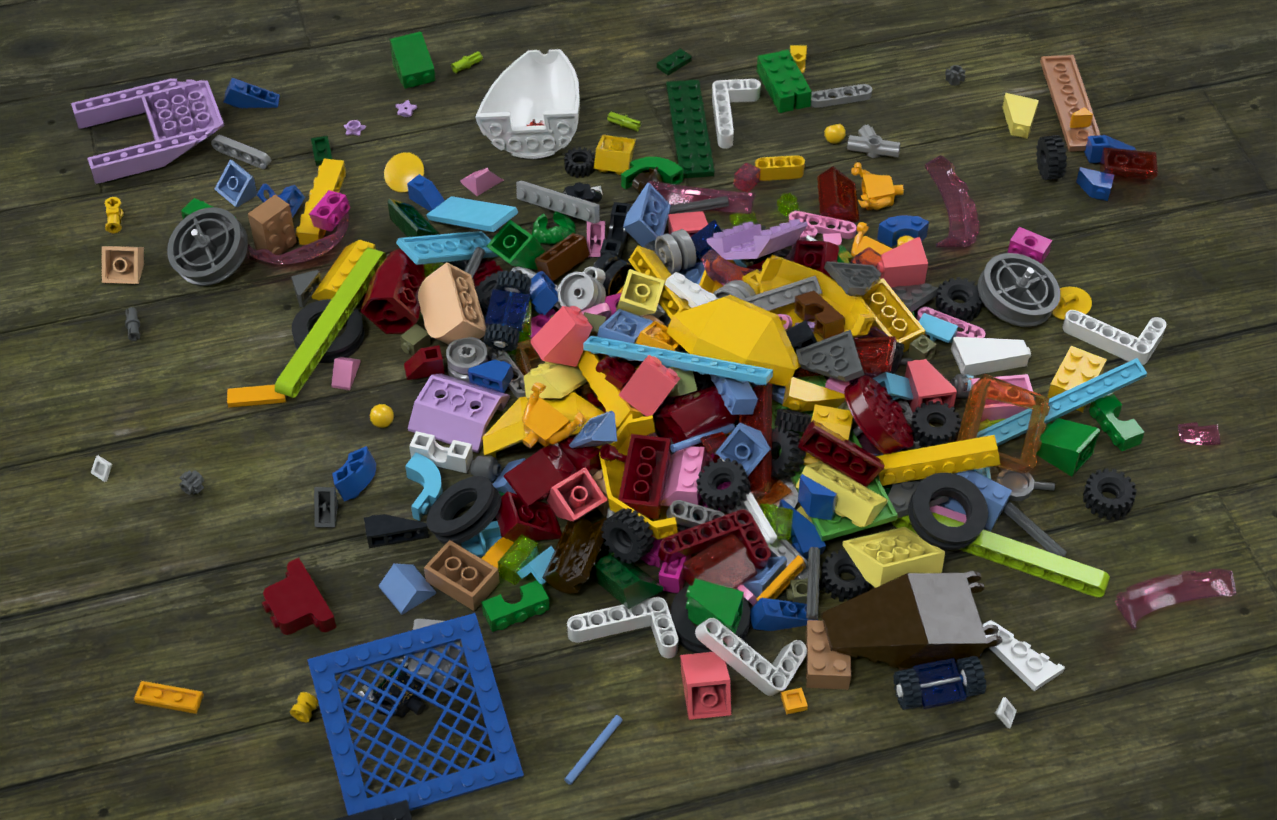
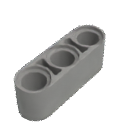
(687, 510)

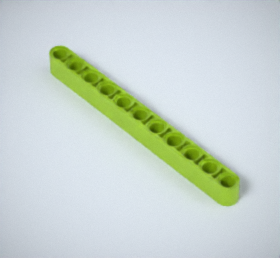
(329, 324)
(1028, 559)

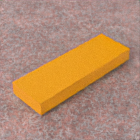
(254, 396)
(783, 579)
(168, 697)

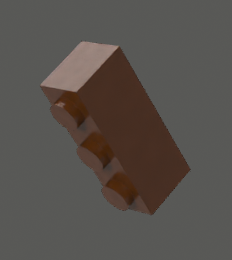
(563, 256)

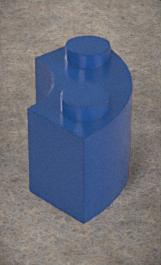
(898, 226)
(543, 293)
(355, 473)

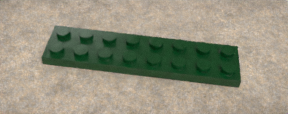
(690, 128)

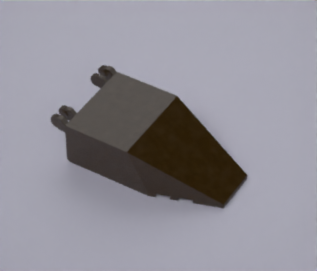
(912, 621)

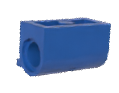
(290, 194)

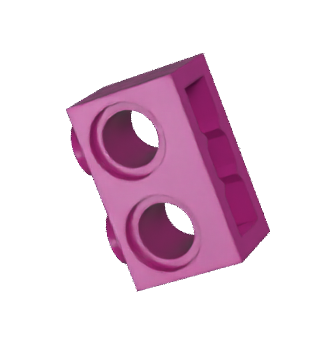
(329, 210)

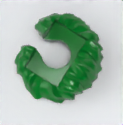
(555, 234)

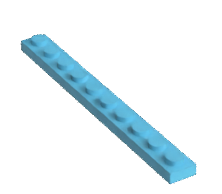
(680, 360)
(1069, 400)

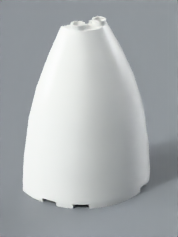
(530, 89)

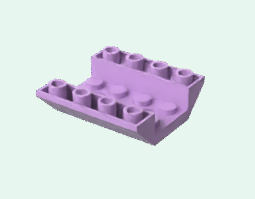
(750, 242)
(452, 415)

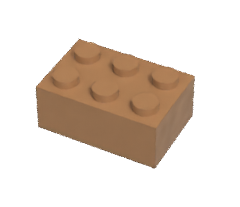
(272, 226)
(461, 575)
(824, 667)

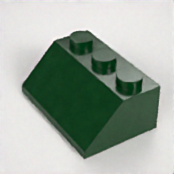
(625, 581)

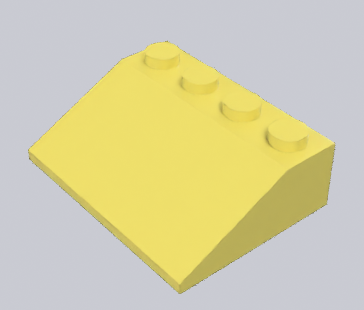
(893, 554)

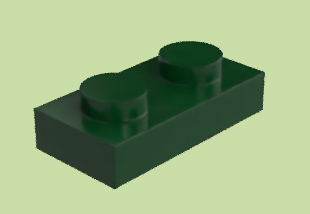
(674, 62)
(321, 149)

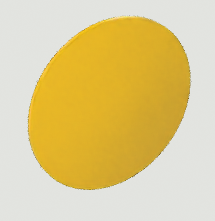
(401, 170)
(1072, 299)

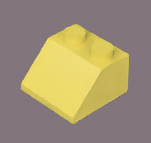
(640, 293)

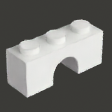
(455, 458)

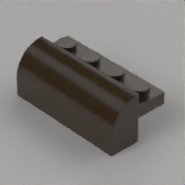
(574, 555)

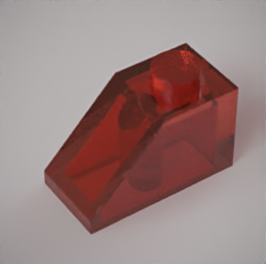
(712, 444)

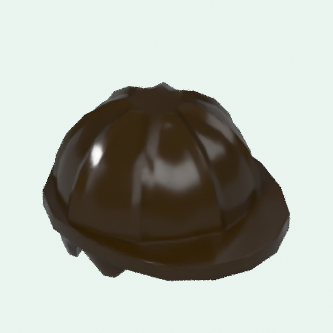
(644, 178)

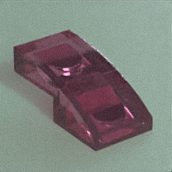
(1204, 435)

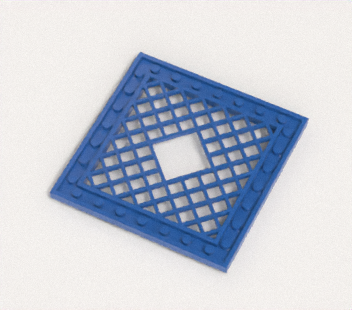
(445, 787)

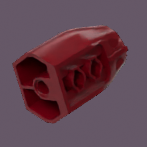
(393, 294)
(693, 415)

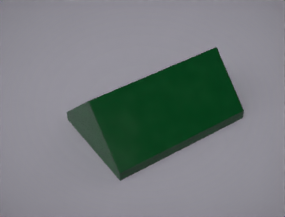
(409, 219)

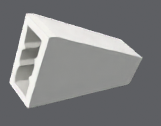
(989, 355)

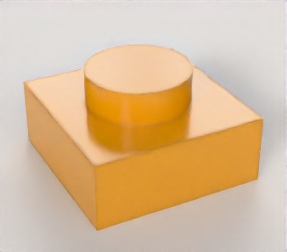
(794, 701)

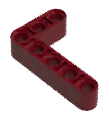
(715, 534)

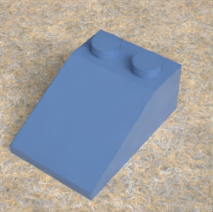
(647, 216)
(623, 327)

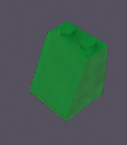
(412, 60)
(516, 246)
(1068, 445)
(714, 601)

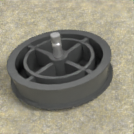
(207, 246)
(1018, 289)

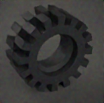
(579, 169)
(792, 420)

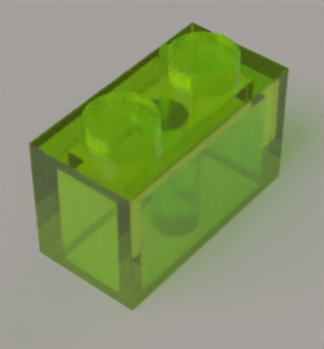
(516, 557)

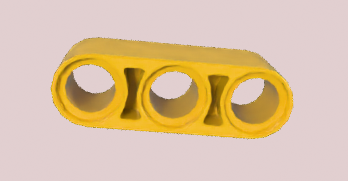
(780, 167)

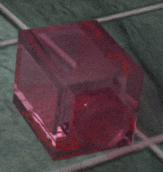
(746, 177)

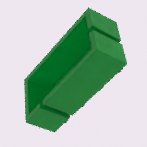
(783, 81)

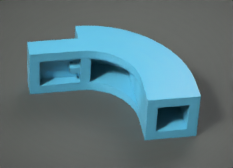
(427, 474)

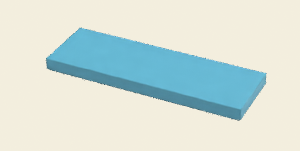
(472, 214)
(444, 247)

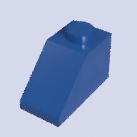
(1095, 183)
(424, 193)
(492, 375)

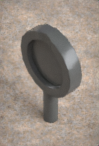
(1021, 484)

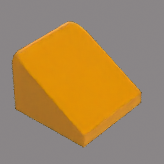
(1081, 118)

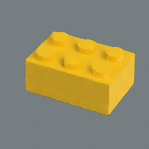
(1076, 369)

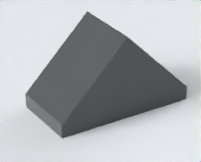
(305, 285)
(325, 506)

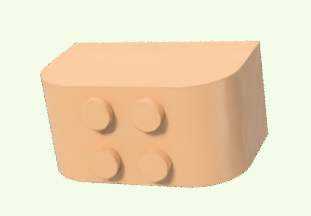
(451, 305)

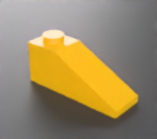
(804, 395)

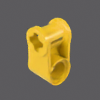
(799, 55)

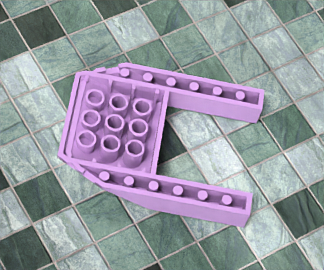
(178, 116)

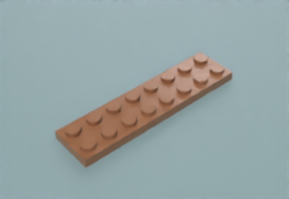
(1068, 97)

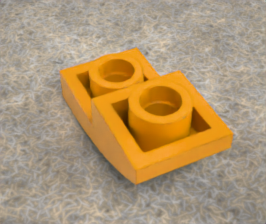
(496, 552)

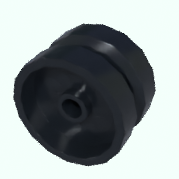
(615, 272)

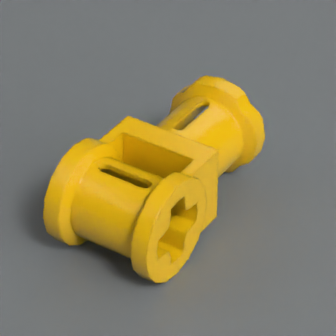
(114, 215)

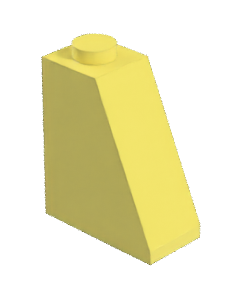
(1019, 114)

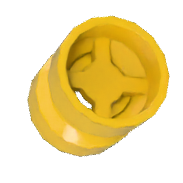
(305, 705)

